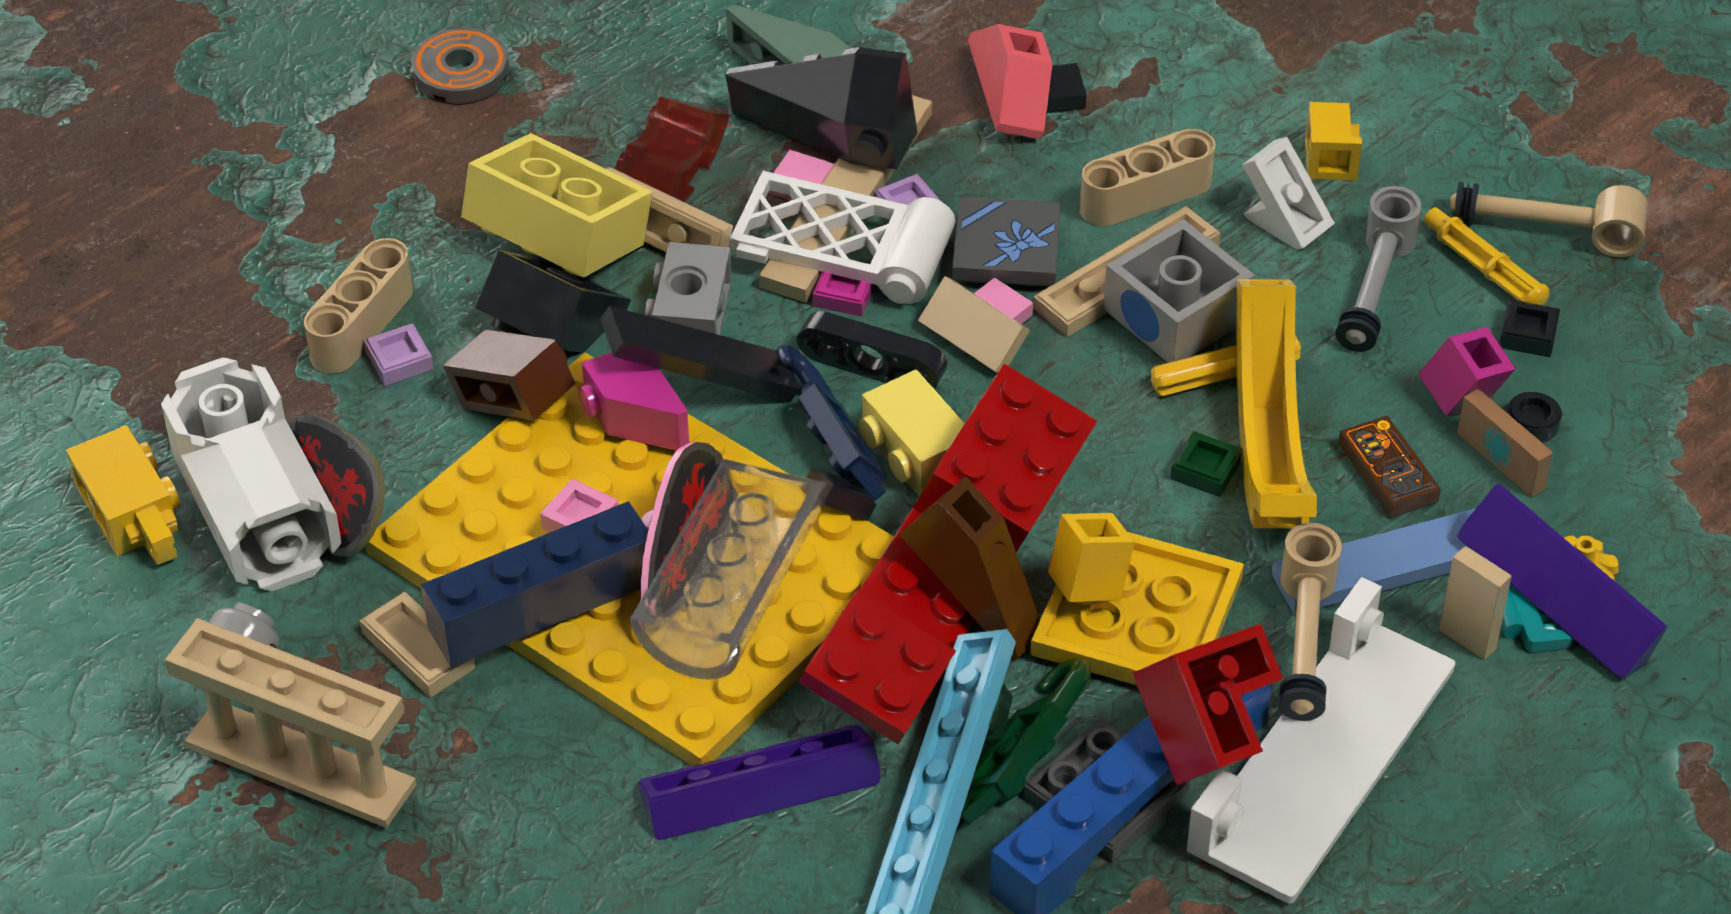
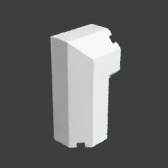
(249, 474)

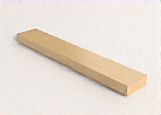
(801, 282)

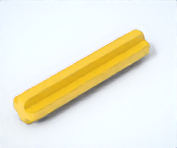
(1199, 370)

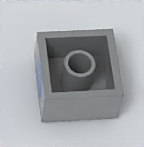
(1175, 291)

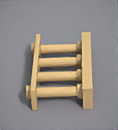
(301, 694)

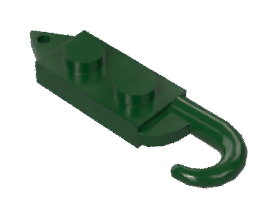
(1025, 740)

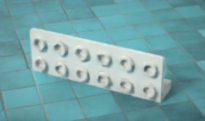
(1315, 774)

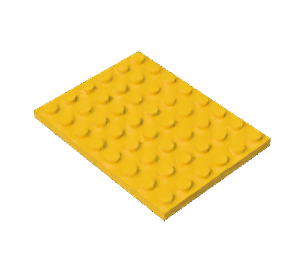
(495, 503)

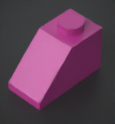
(633, 402)

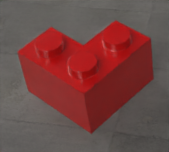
(1199, 701)

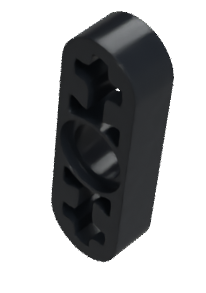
(826, 339)

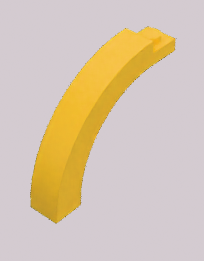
(1267, 406)

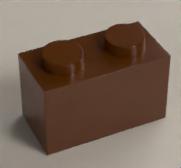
(509, 374)

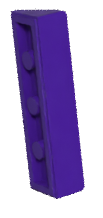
(1563, 582)
(759, 781)

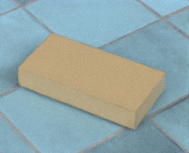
(973, 324)
(1475, 602)
(403, 637)

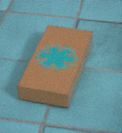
(1504, 442)

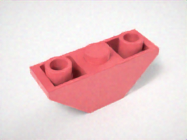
(1014, 77)

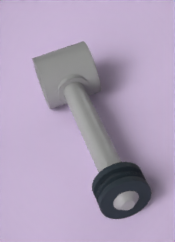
(1389, 234)

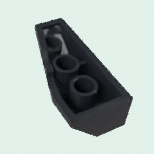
(841, 104)

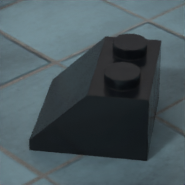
(546, 301)

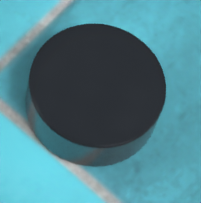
(1537, 414)

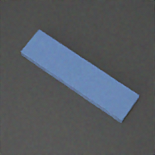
(1393, 557)

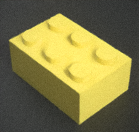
(556, 205)

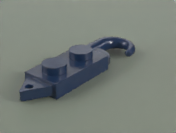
(834, 426)

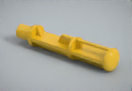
(1487, 259)

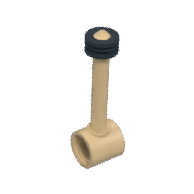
(1616, 220)
(1309, 576)

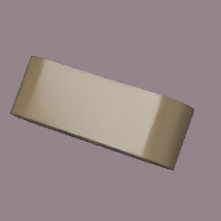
(1147, 177)
(358, 305)

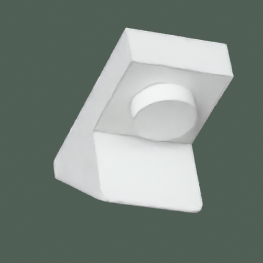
(1289, 201)

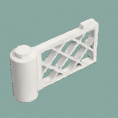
(900, 263)

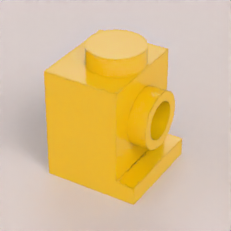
(1332, 142)

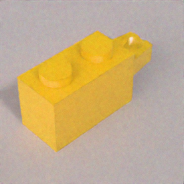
(126, 493)

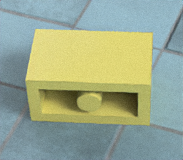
(909, 427)

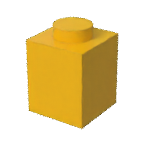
(1091, 557)

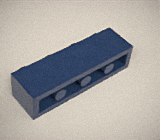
(536, 584)

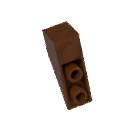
(976, 561)

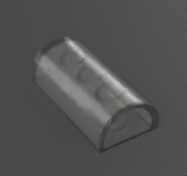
(726, 568)

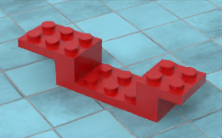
(903, 619)

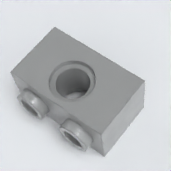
(692, 286)

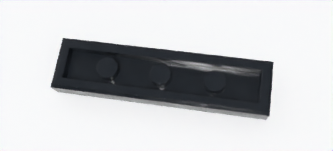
(698, 354)

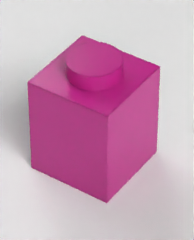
(1462, 366)

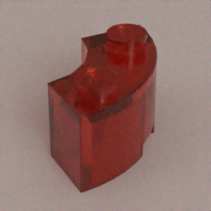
(674, 146)

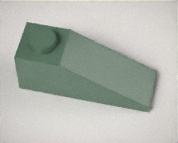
(770, 38)

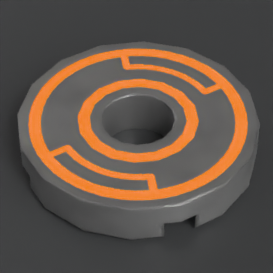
(441, 51)

